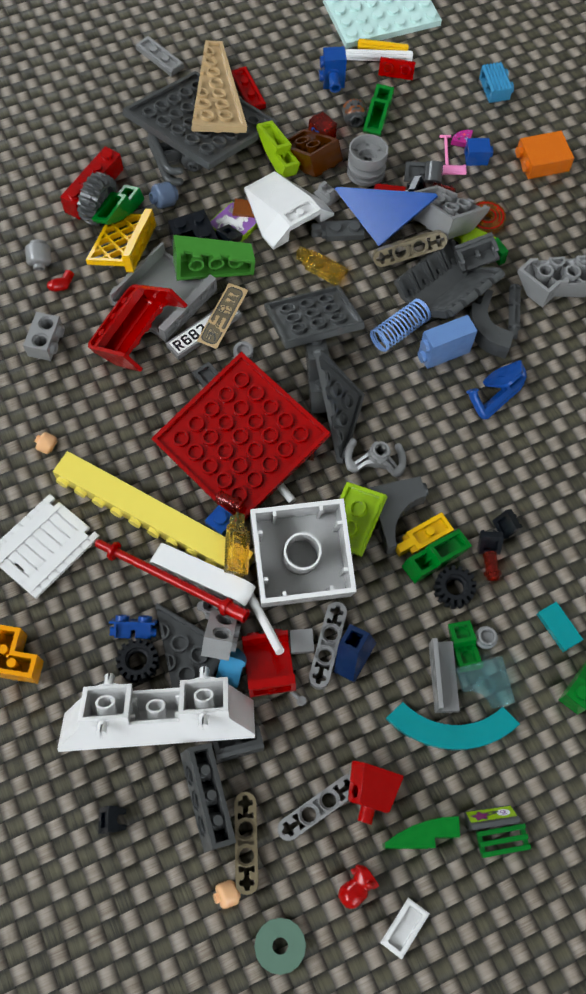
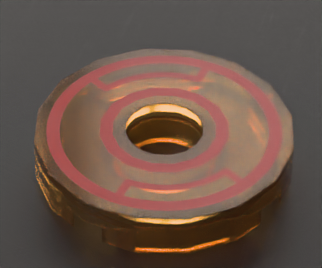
(497, 217)

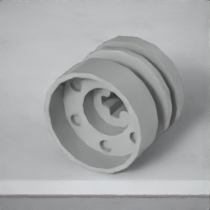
(367, 160)

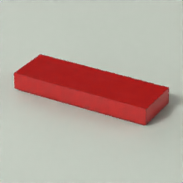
(247, 88)

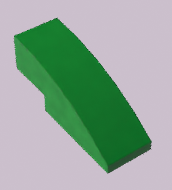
(378, 109)
(119, 205)
(436, 556)
(424, 834)

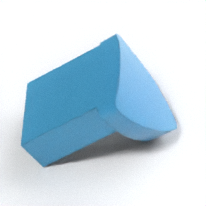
(232, 668)

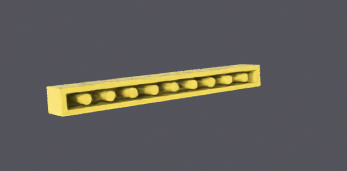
(142, 510)

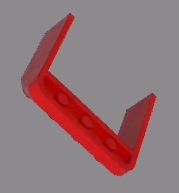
(129, 322)

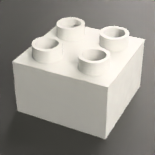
(302, 552)

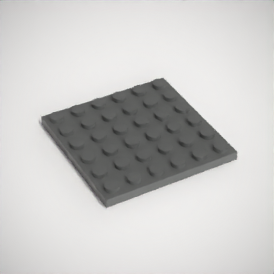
(170, 117)

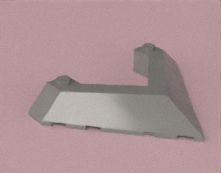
(553, 278)

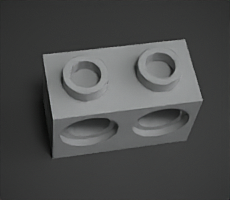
(40, 335)
(220, 635)

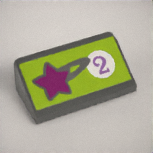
(491, 817)

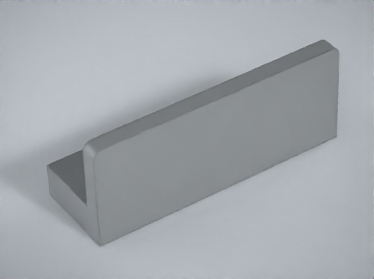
(443, 676)

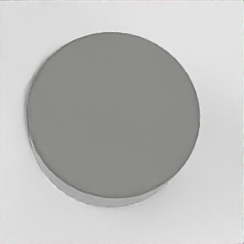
(245, 347)

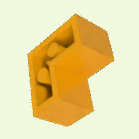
(13, 661)

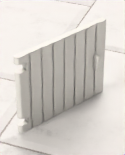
(44, 546)

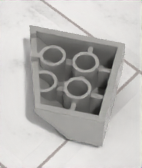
(449, 213)

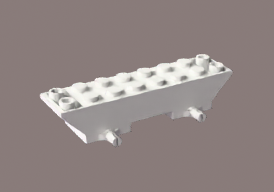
(119, 717)

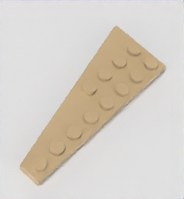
(217, 98)

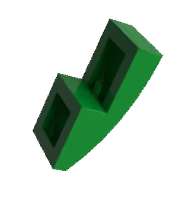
(464, 643)

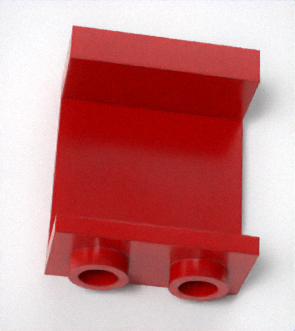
(266, 670)

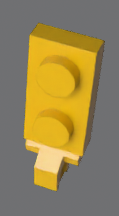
(424, 534)

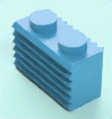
(496, 82)

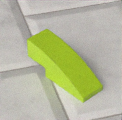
(278, 149)

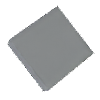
(301, 641)

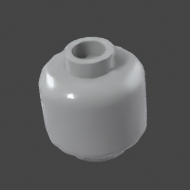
(38, 254)

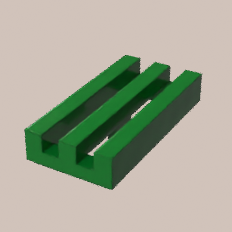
(523, 836)

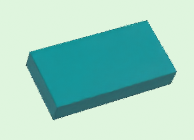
(559, 627)

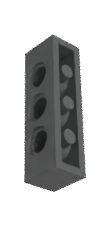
(207, 797)

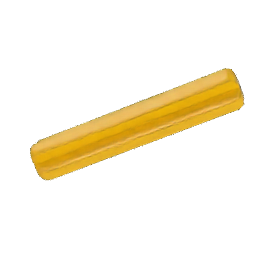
(381, 45)

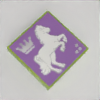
(245, 225)

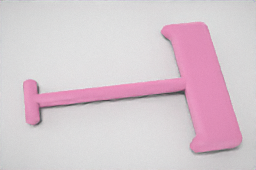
(451, 169)

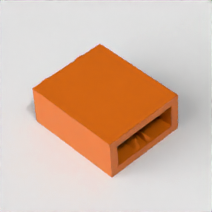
(544, 154)

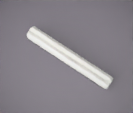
(375, 55)

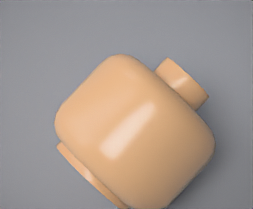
(45, 442)
(226, 894)

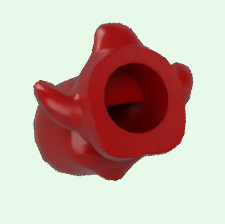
(356, 890)

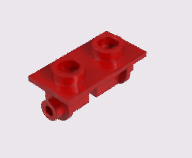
(396, 68)

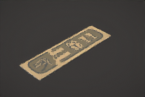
(222, 315)

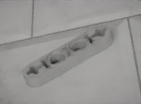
(329, 645)
(316, 804)

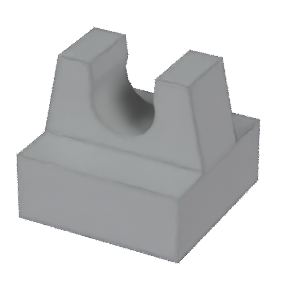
(327, 193)

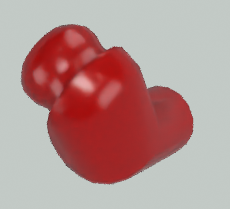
(62, 283)

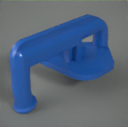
(509, 379)

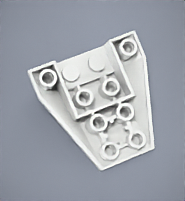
(282, 207)

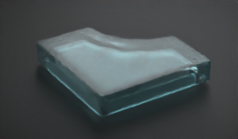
(488, 679)

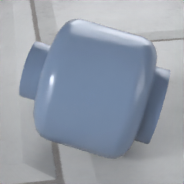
(163, 195)

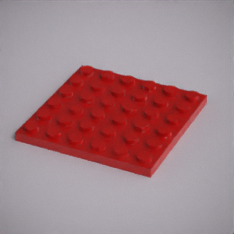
(241, 435)

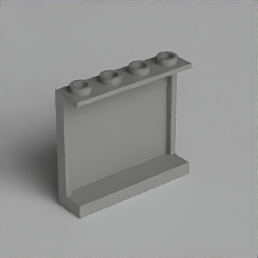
(159, 271)

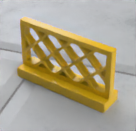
(135, 242)

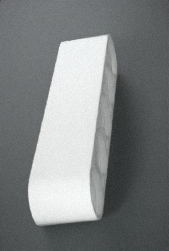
(202, 575)

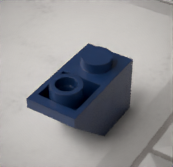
(353, 652)

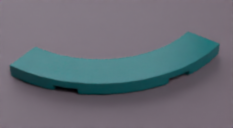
(452, 736)

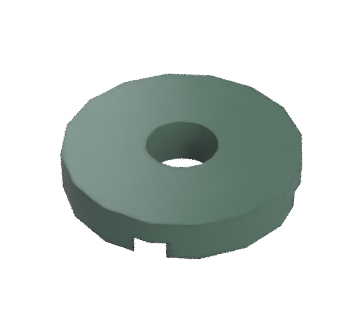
(275, 962)

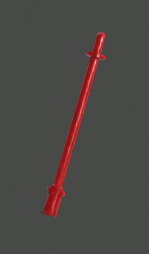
(225, 606)

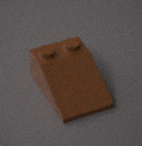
(315, 151)

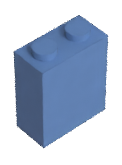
(447, 341)

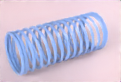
(415, 312)

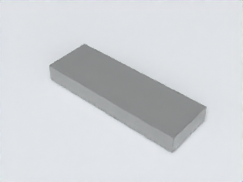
(159, 56)

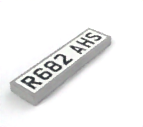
(187, 340)

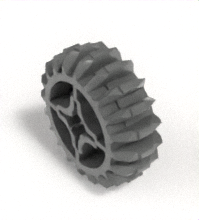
(93, 195)

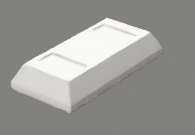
(404, 928)

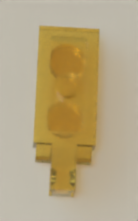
(321, 266)
(237, 546)

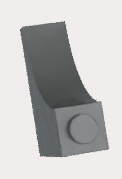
(400, 498)

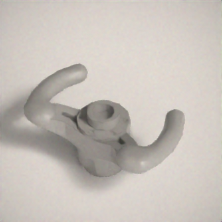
(377, 457)

